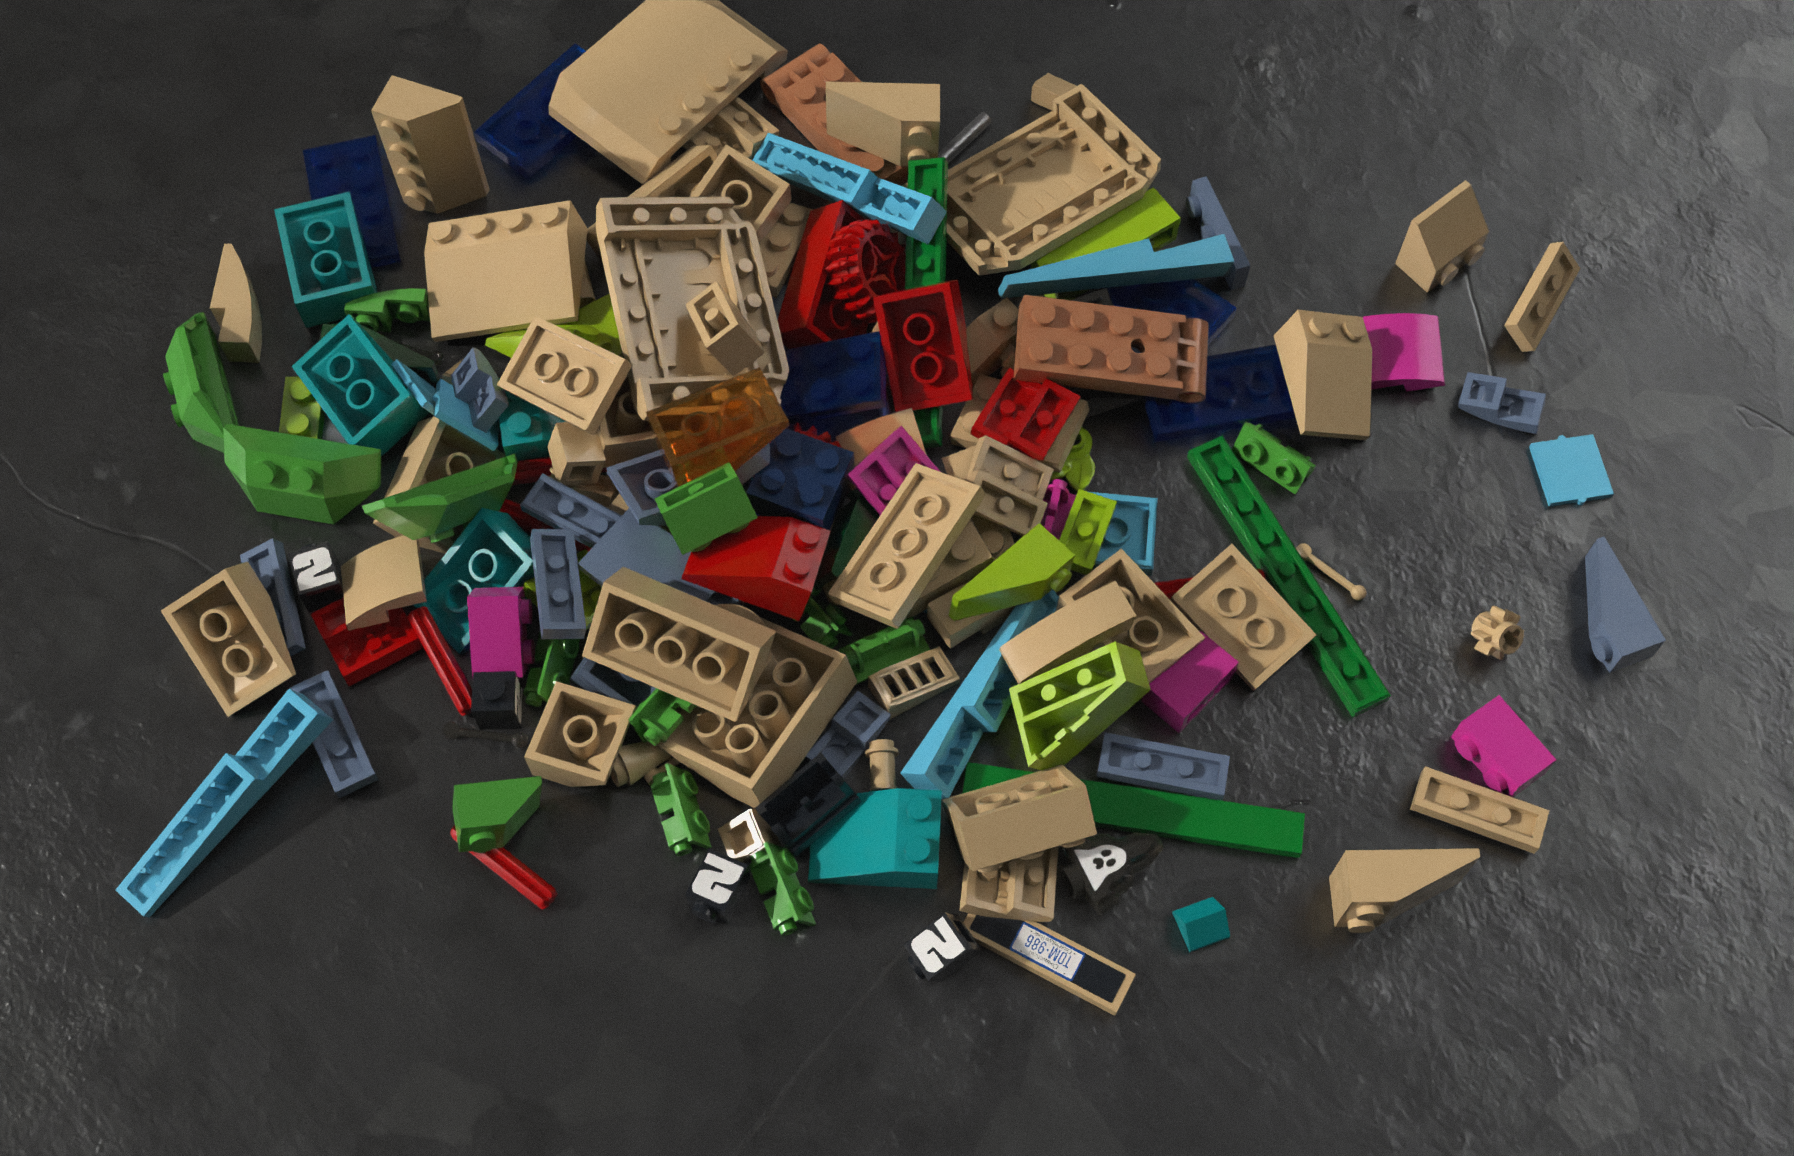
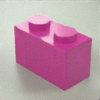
(499, 630)
(1190, 684)
(1502, 748)

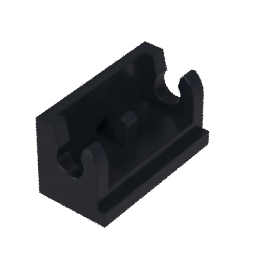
(808, 804)

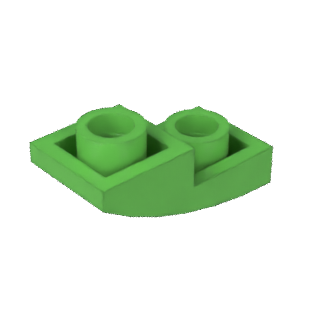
(380, 308)

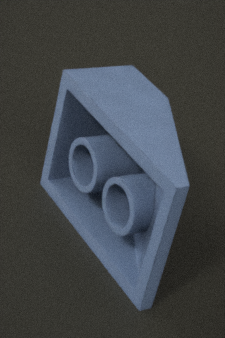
(643, 481)

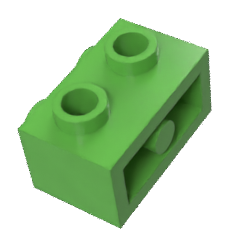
(706, 509)

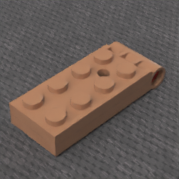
(800, 95)
(1092, 349)

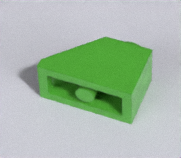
(493, 811)

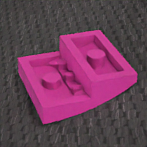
(1405, 350)
(887, 467)

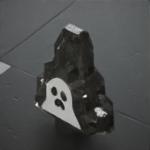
(1107, 867)

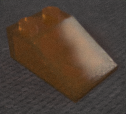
(717, 426)

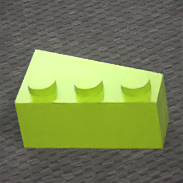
(1076, 702)

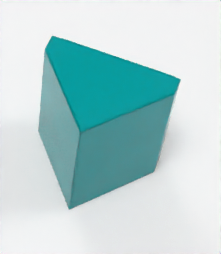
(1202, 923)

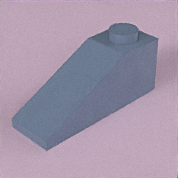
(1617, 617)

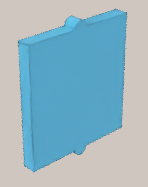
(417, 385)
(457, 414)
(1571, 470)

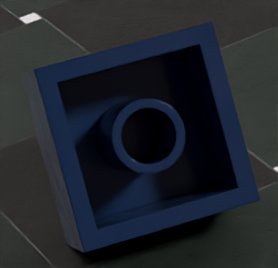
(802, 480)

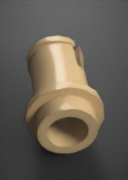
(882, 764)

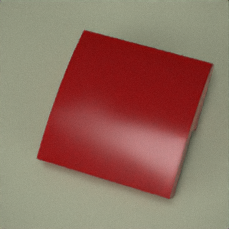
(1026, 414)
(366, 648)

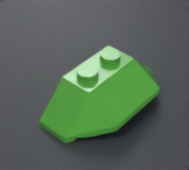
(199, 383)
(300, 473)
(446, 502)

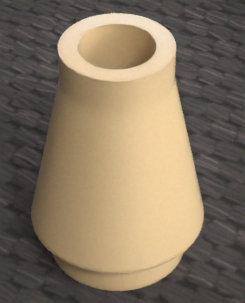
(636, 761)

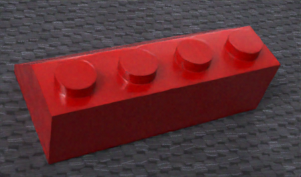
(809, 307)

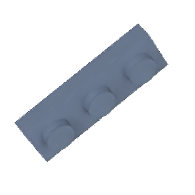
(1213, 222)
(271, 568)
(557, 584)
(339, 742)
(1163, 766)

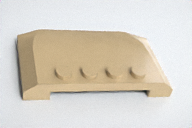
(660, 80)
(1045, 184)
(657, 261)

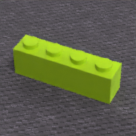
(1144, 219)

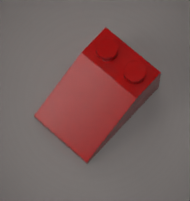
(925, 345)
(764, 564)

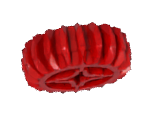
(865, 264)

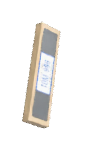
(1054, 959)

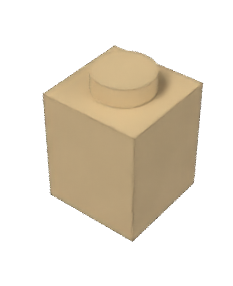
(575, 455)

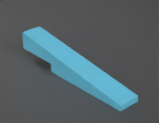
(857, 186)
(1123, 266)
(974, 708)
(223, 800)

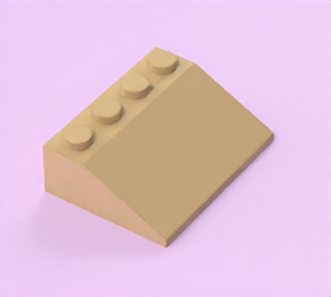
(504, 270)
(778, 725)

